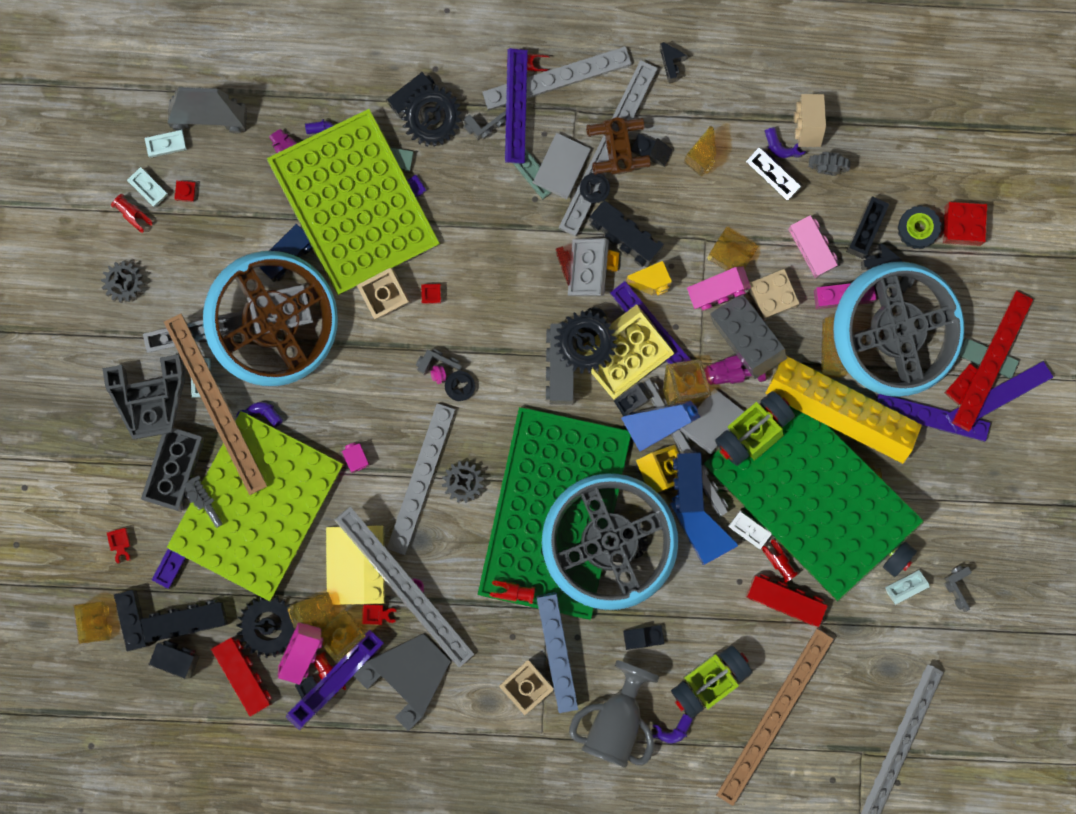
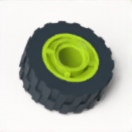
(920, 215)

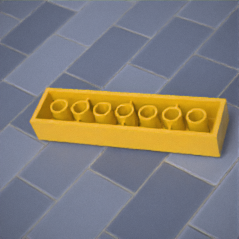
(845, 409)

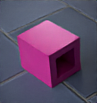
(355, 457)

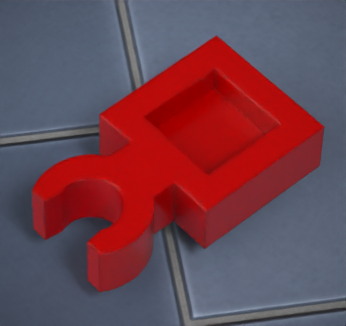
(118, 542)
(374, 614)

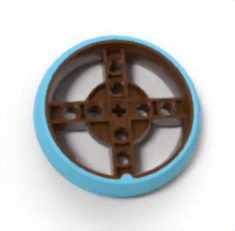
(298, 365)

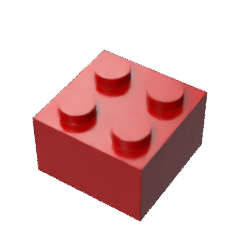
(964, 223)

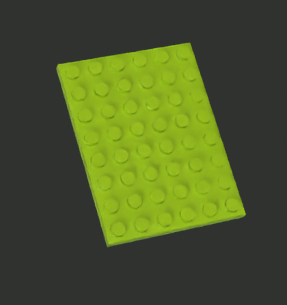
(353, 201)
(262, 528)

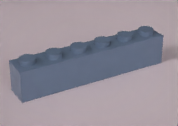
(557, 652)

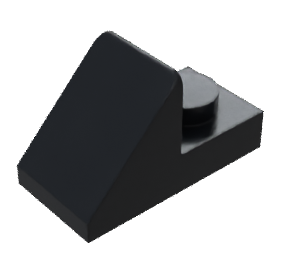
(670, 56)
(656, 150)
(885, 256)
(632, 399)
(643, 637)

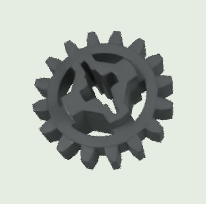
(829, 163)
(114, 284)
(454, 487)

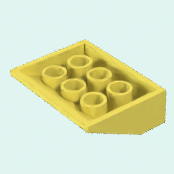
(637, 353)
(349, 573)

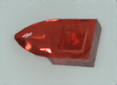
(564, 258)

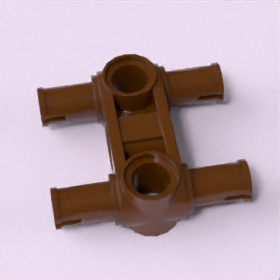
(618, 145)

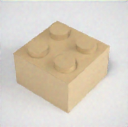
(810, 120)
(383, 293)
(773, 295)
(526, 687)

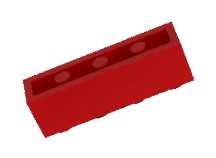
(786, 601)
(241, 676)

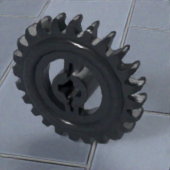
(443, 101)
(571, 329)
(248, 626)

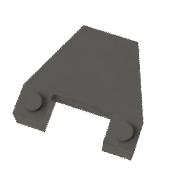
(205, 107)
(150, 405)
(412, 671)

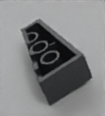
(625, 234)
(184, 622)

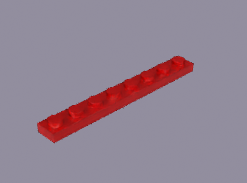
(992, 361)

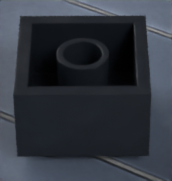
(173, 659)

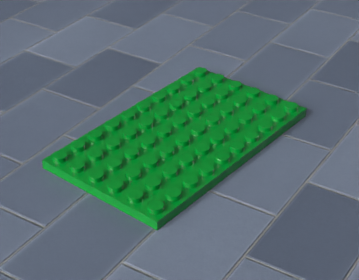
(542, 462)
(820, 503)

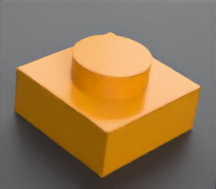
(612, 261)

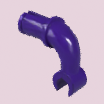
(317, 127)
(777, 148)
(265, 410)
(677, 734)

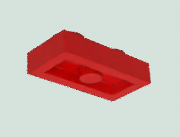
(958, 388)

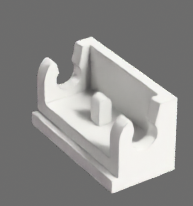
(750, 529)

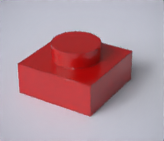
(185, 191)
(431, 293)

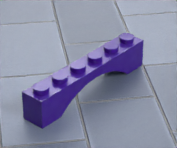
(334, 681)

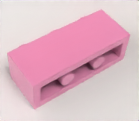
(813, 246)

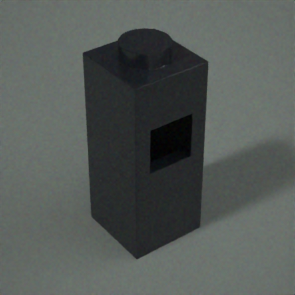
(397, 99)

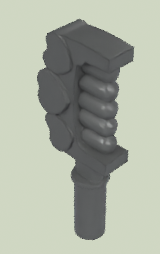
(200, 498)

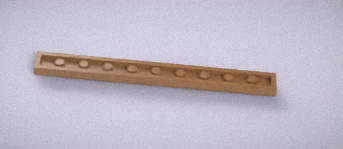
(215, 404)
(774, 717)

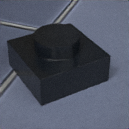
(305, 686)

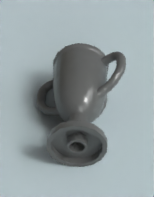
(617, 722)

